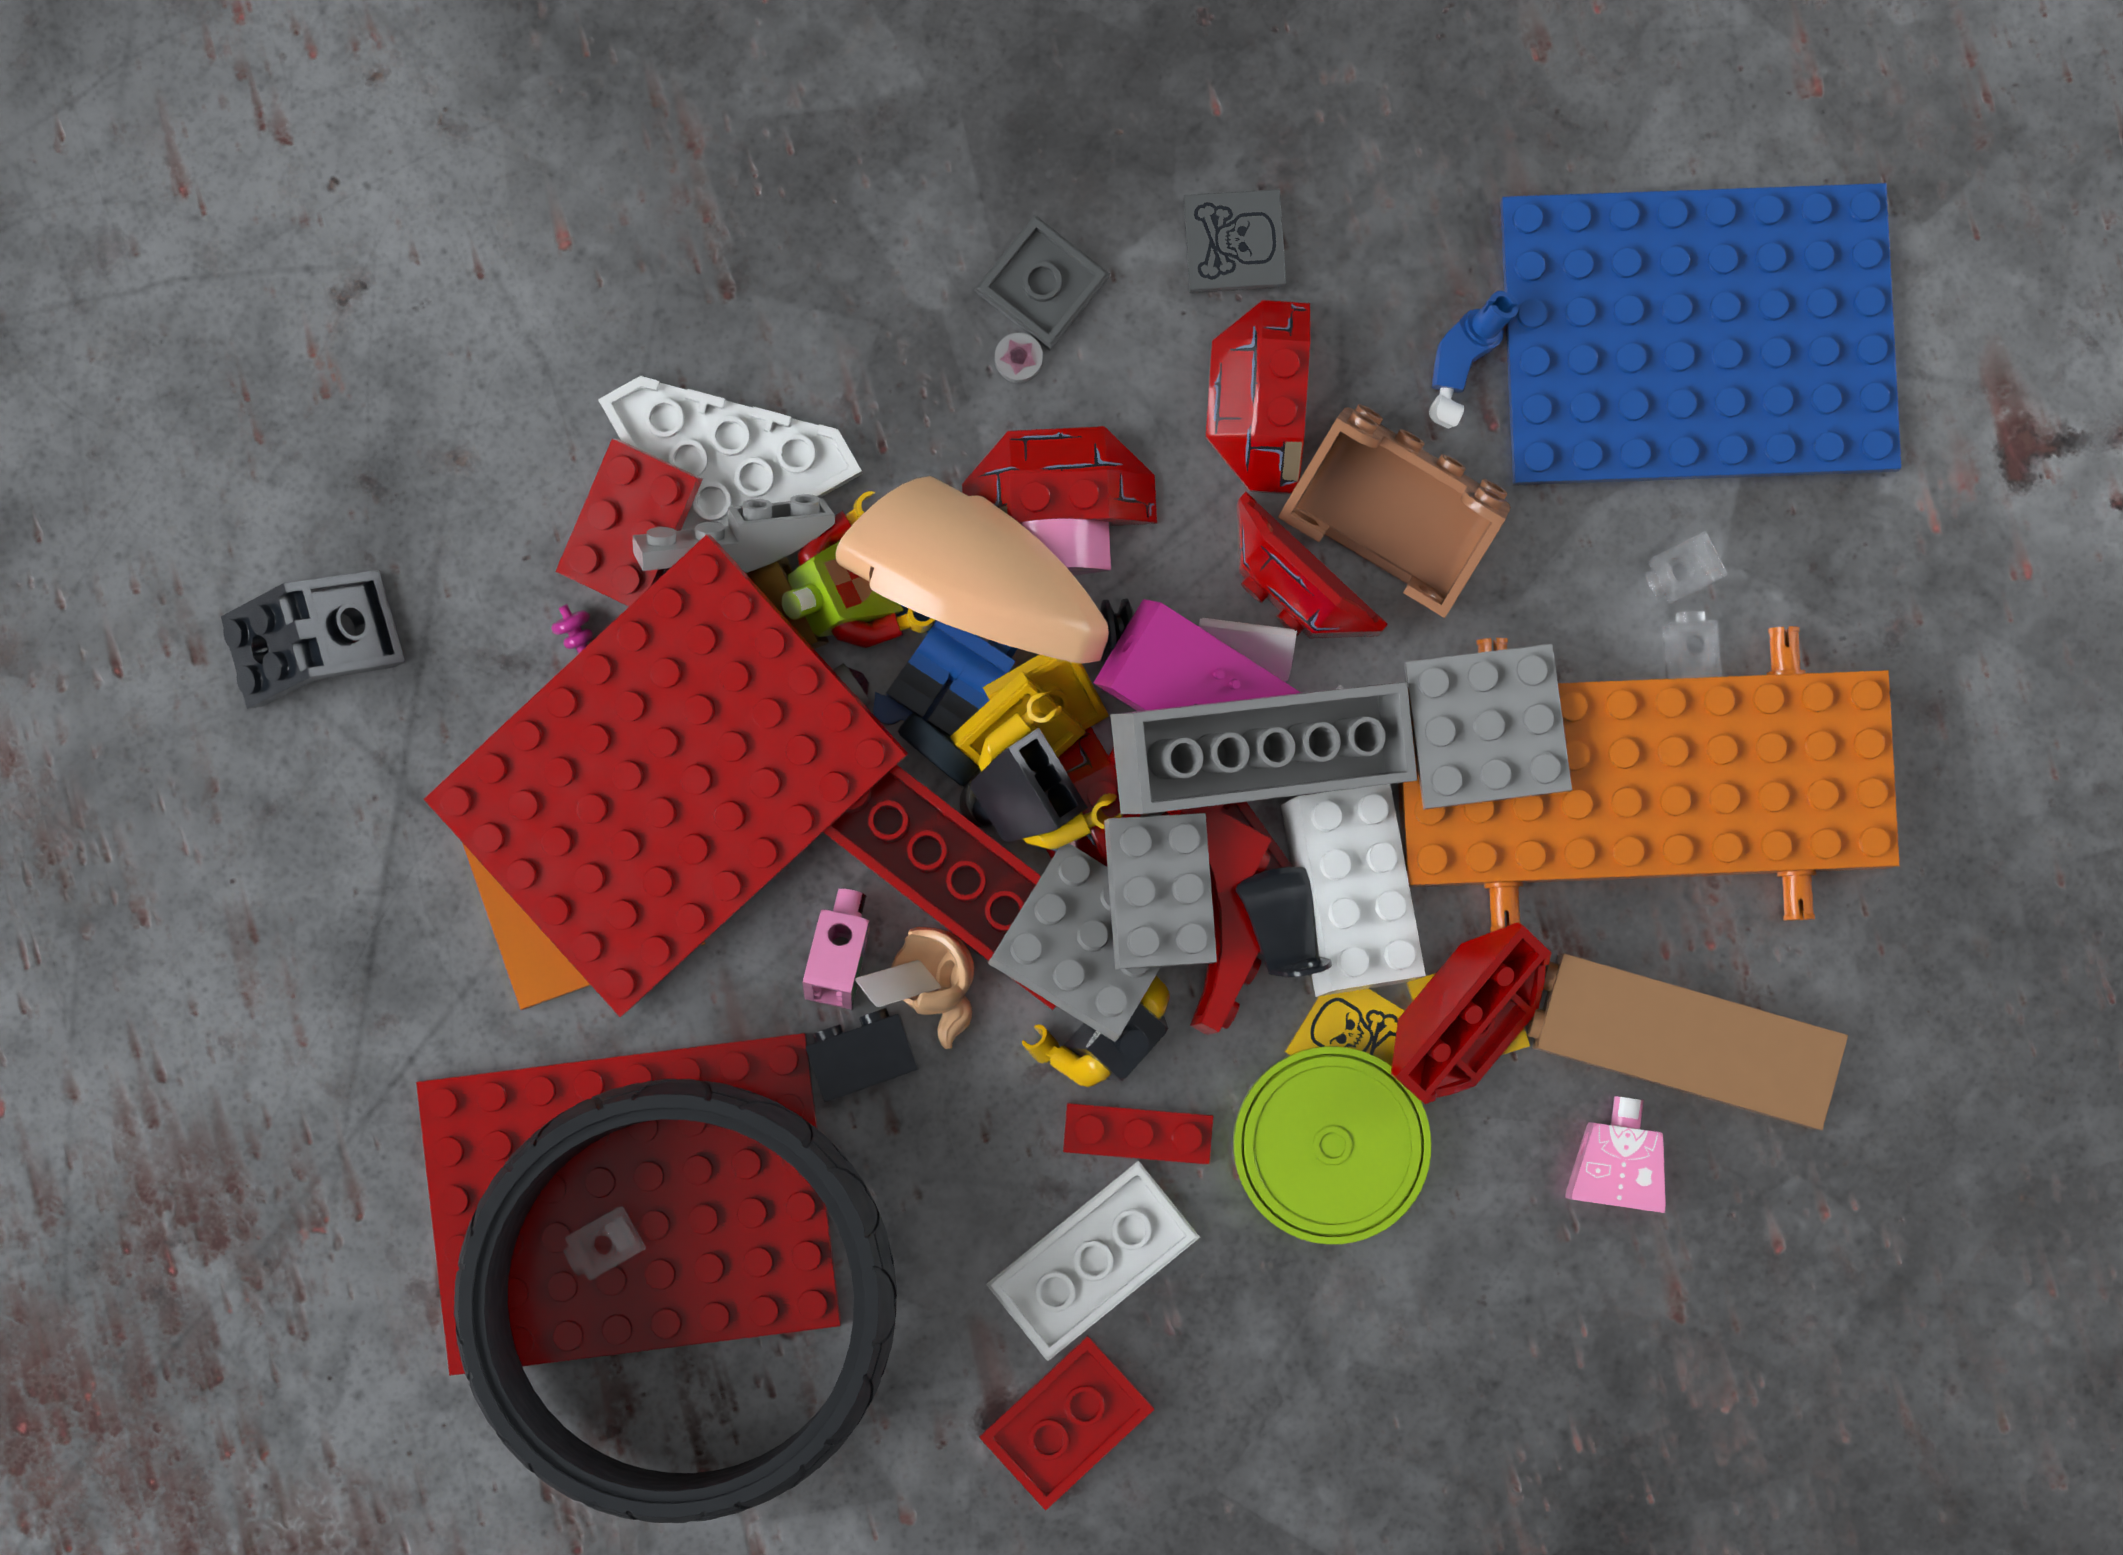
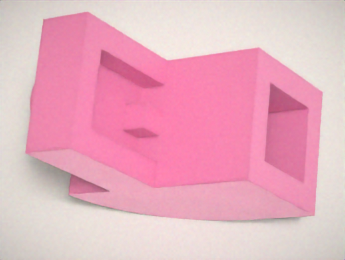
(1077, 543)

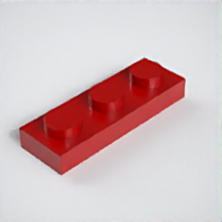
(1138, 1133)

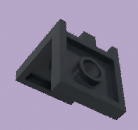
(307, 635)

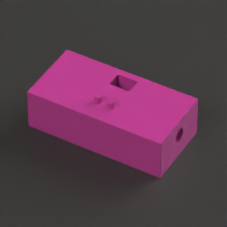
(1176, 664)

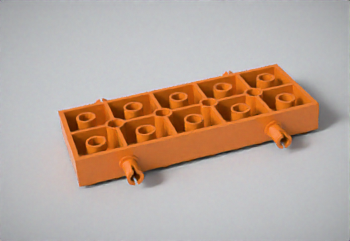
(1685, 784)

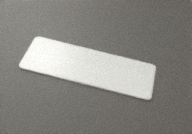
(897, 983)

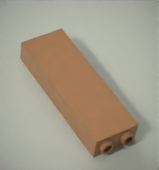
(1688, 1041)

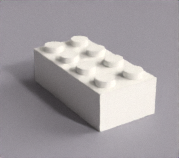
(1357, 887)

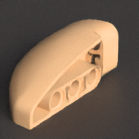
(972, 571)

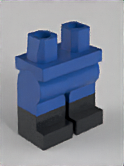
(951, 656)

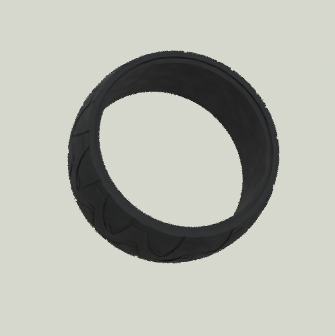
(521, 1415)

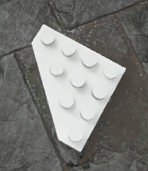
(730, 446)

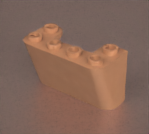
(1398, 506)

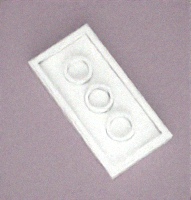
(1092, 1260)

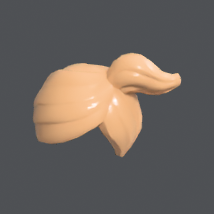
(952, 968)

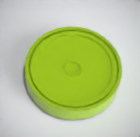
(1331, 1145)

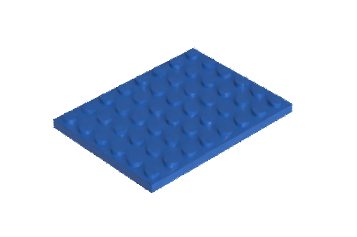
(1700, 334)

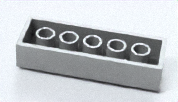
(1263, 748)

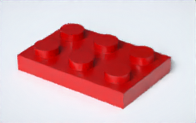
(625, 500)
(1066, 1422)

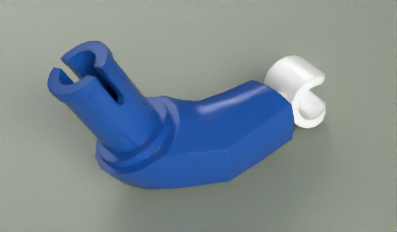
(1465, 343)

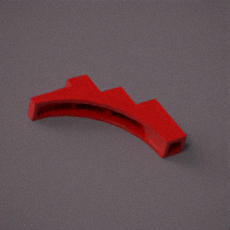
(1233, 856)

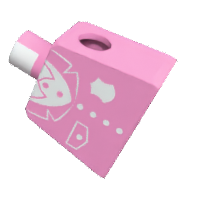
(1620, 1162)

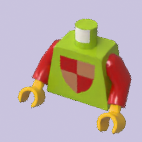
(838, 599)

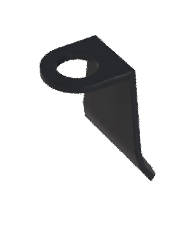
(1283, 920)

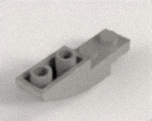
(755, 536)

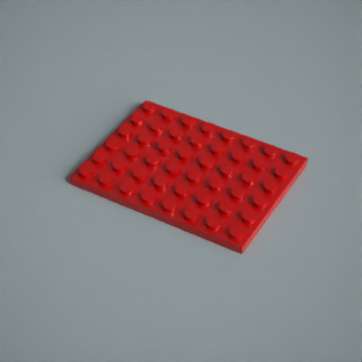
(665, 775)
(725, 1221)

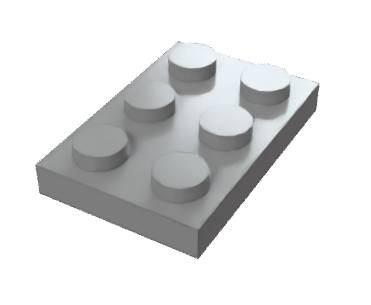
(1160, 891)

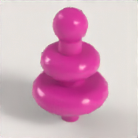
(571, 624)

